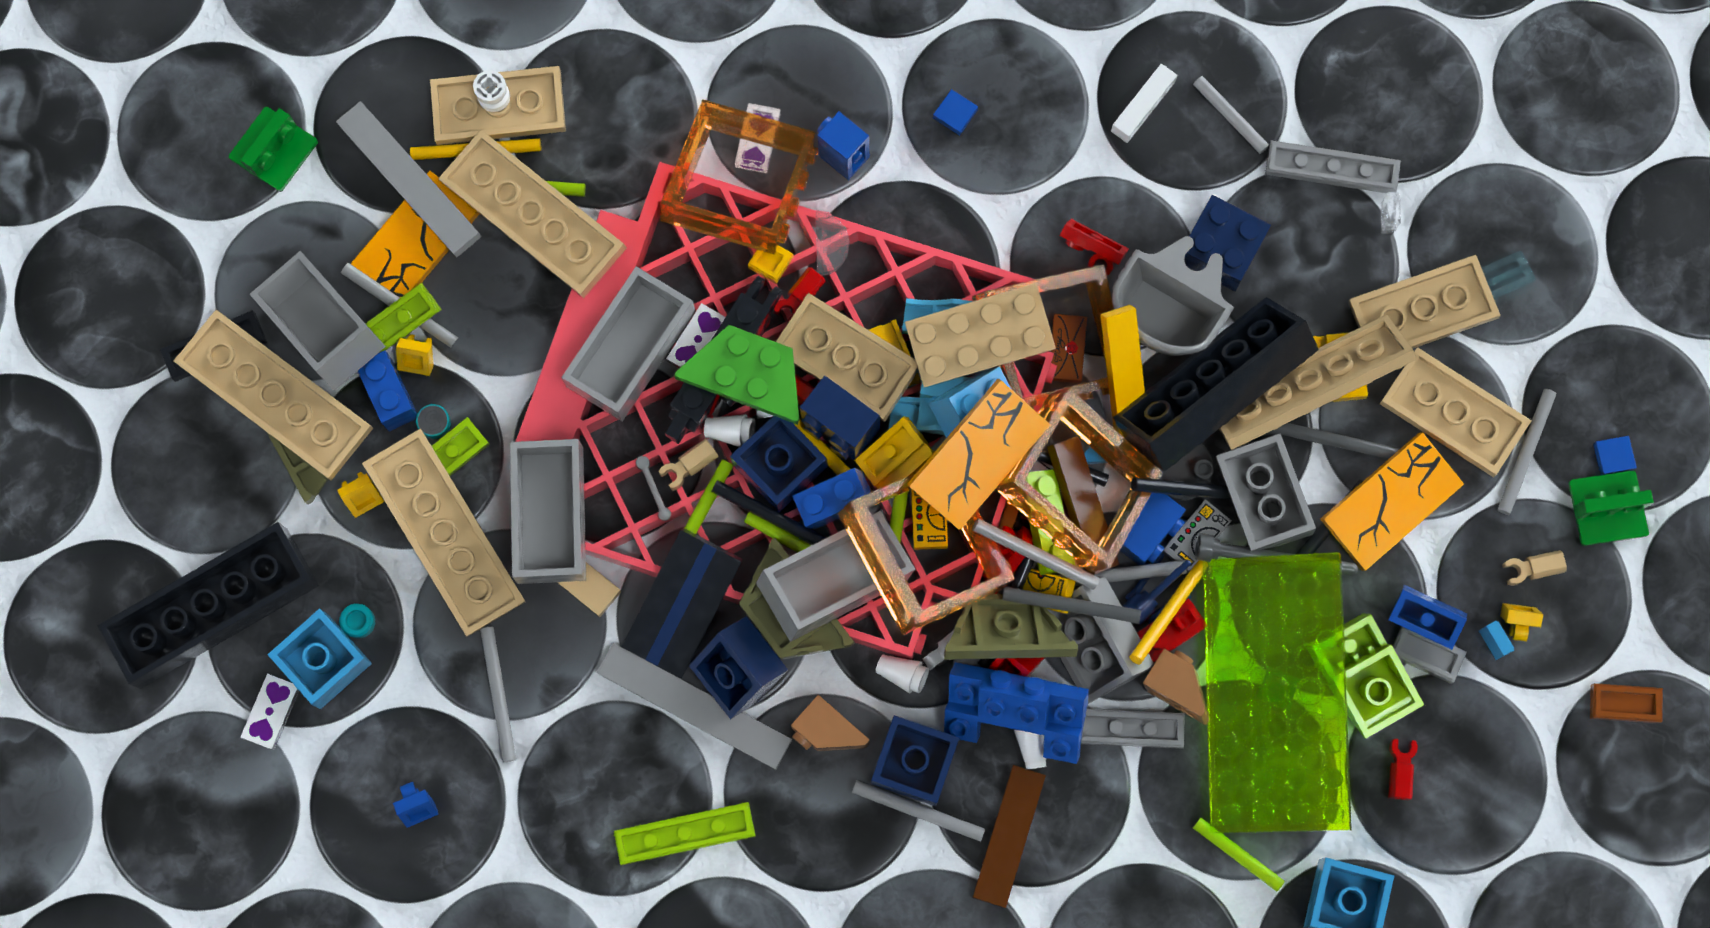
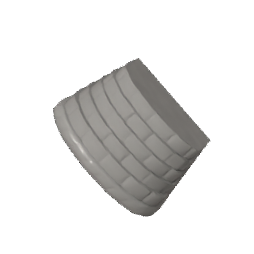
(1174, 305)

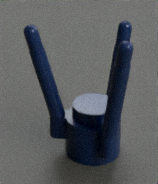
(1146, 601)

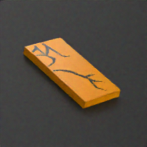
(406, 247)
(978, 454)
(1392, 501)

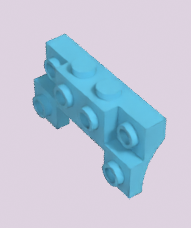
(918, 408)

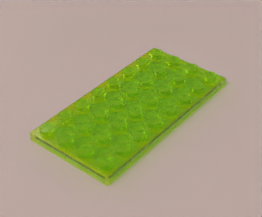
(1276, 694)

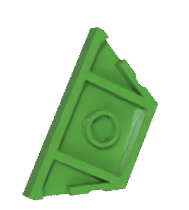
(746, 371)

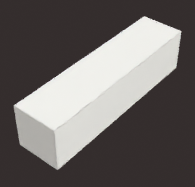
(1144, 103)

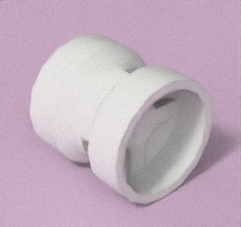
(493, 98)

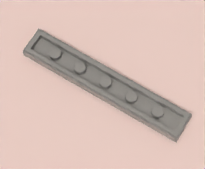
(408, 179)
(693, 706)

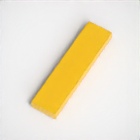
(1122, 358)

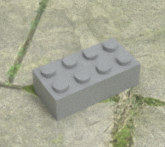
(317, 320)
(629, 343)
(547, 511)
(824, 581)

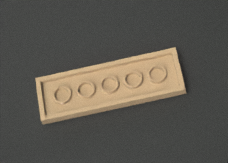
(532, 213)
(1323, 377)
(273, 394)
(443, 532)

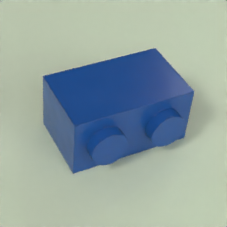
(843, 145)
(387, 391)
(825, 500)
(1157, 520)
(1428, 617)

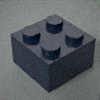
(1231, 234)
(839, 419)
(779, 461)
(738, 667)
(914, 760)

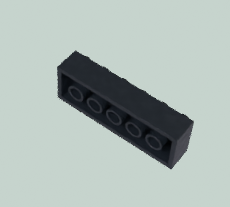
(1216, 383)
(208, 606)

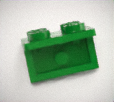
(273, 148)
(1610, 508)

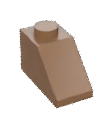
(1177, 684)
(826, 729)

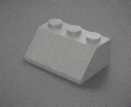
(1266, 493)
(1102, 645)

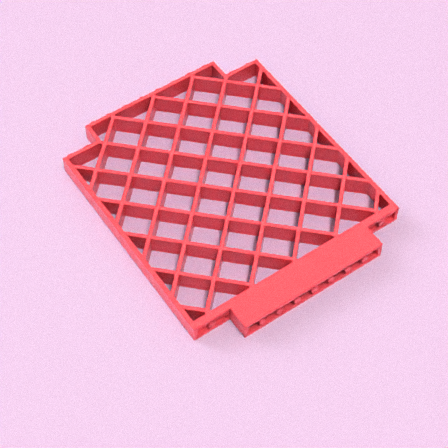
(562, 414)

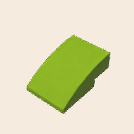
(1375, 678)

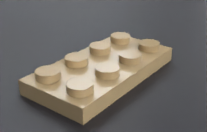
(533, 107)
(1432, 303)
(980, 335)
(848, 355)
(1455, 412)

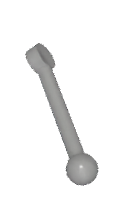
(643, 464)

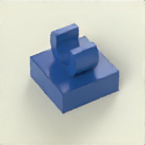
(415, 805)

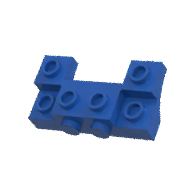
(1019, 704)

